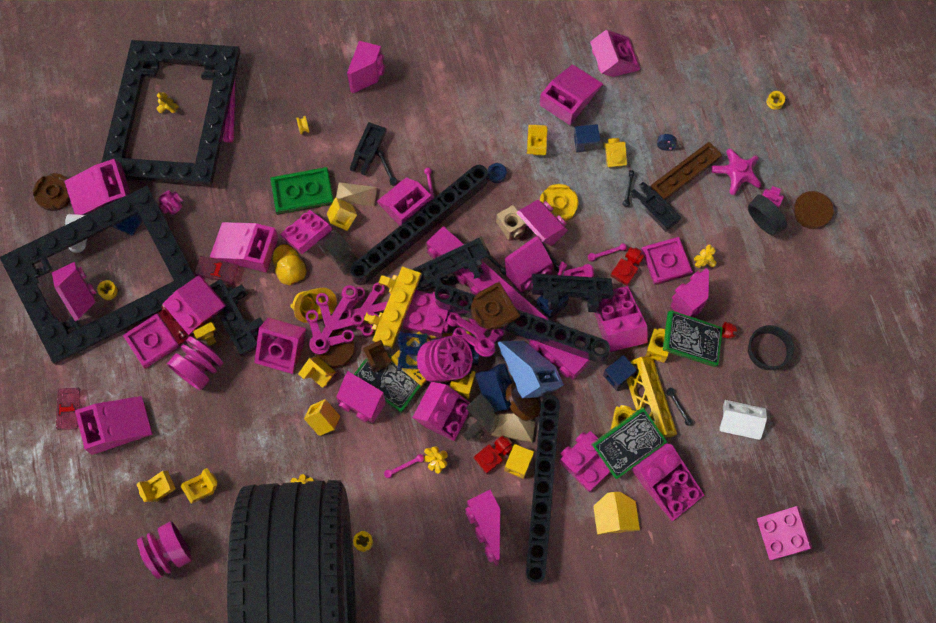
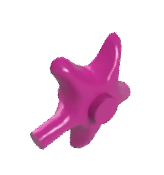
(739, 171)

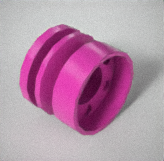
(444, 359)
(194, 364)
(159, 552)

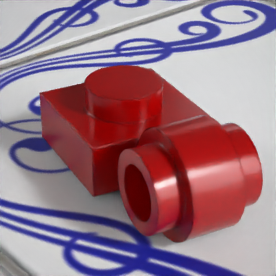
(625, 269)
(489, 458)

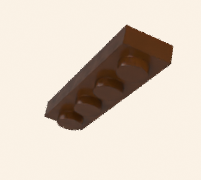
(686, 171)

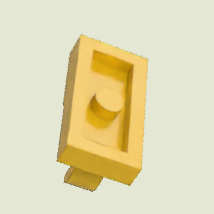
(206, 333)

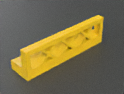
(654, 393)

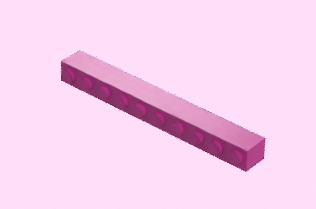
(569, 364)

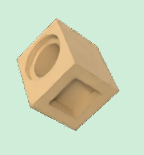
(507, 216)

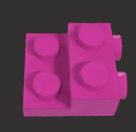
(426, 316)
(584, 462)

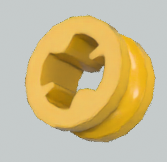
(781, 98)
(302, 125)
(103, 286)
(366, 535)

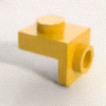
(537, 139)
(615, 152)
(200, 486)
(156, 487)

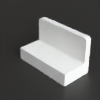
(743, 419)

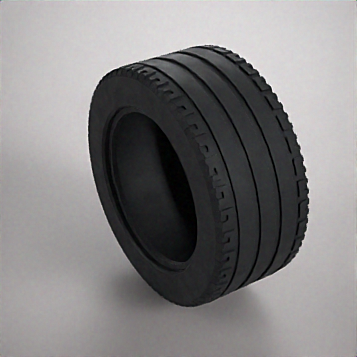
(291, 555)

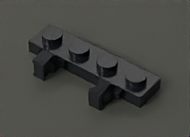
(466, 256)
(556, 286)
(240, 331)

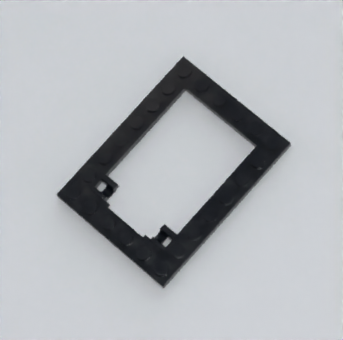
(149, 53)
(24, 274)

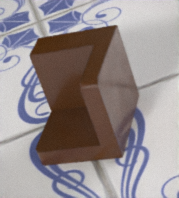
(376, 356)

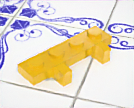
(390, 321)

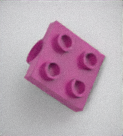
(306, 231)
(784, 533)

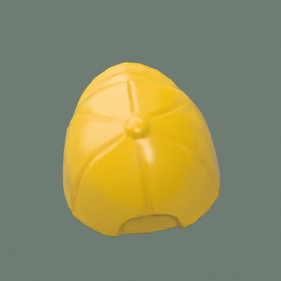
(288, 265)

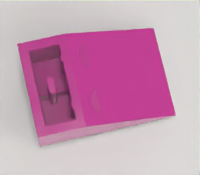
(569, 93)
(97, 187)
(245, 244)
(621, 320)
(113, 423)
(668, 481)
(485, 515)

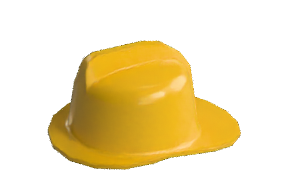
(306, 301)

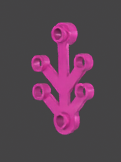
(366, 307)
(332, 322)
(482, 345)

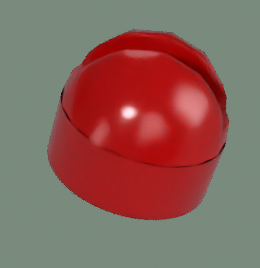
(728, 329)

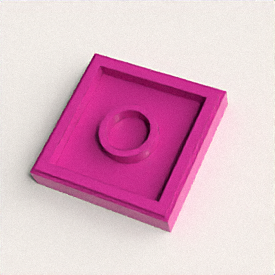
(666, 260)
(151, 341)

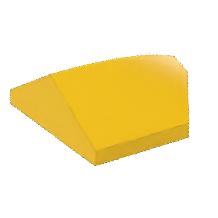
(616, 514)

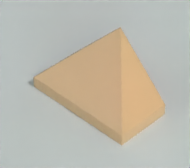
(357, 194)
(514, 428)

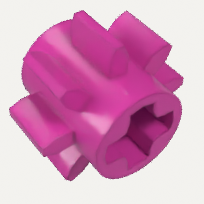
(773, 195)
(170, 202)

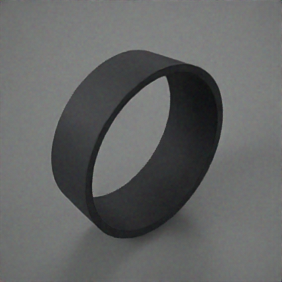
(767, 215)
(779, 332)

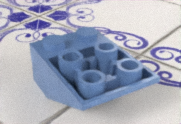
(530, 370)

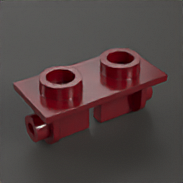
(173, 326)

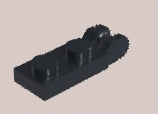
(368, 147)
(656, 207)

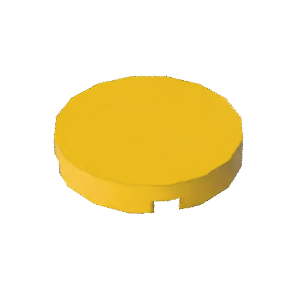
(561, 199)

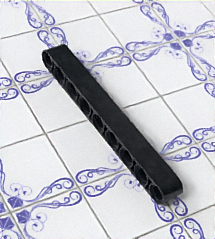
(416, 233)
(529, 330)
(538, 498)

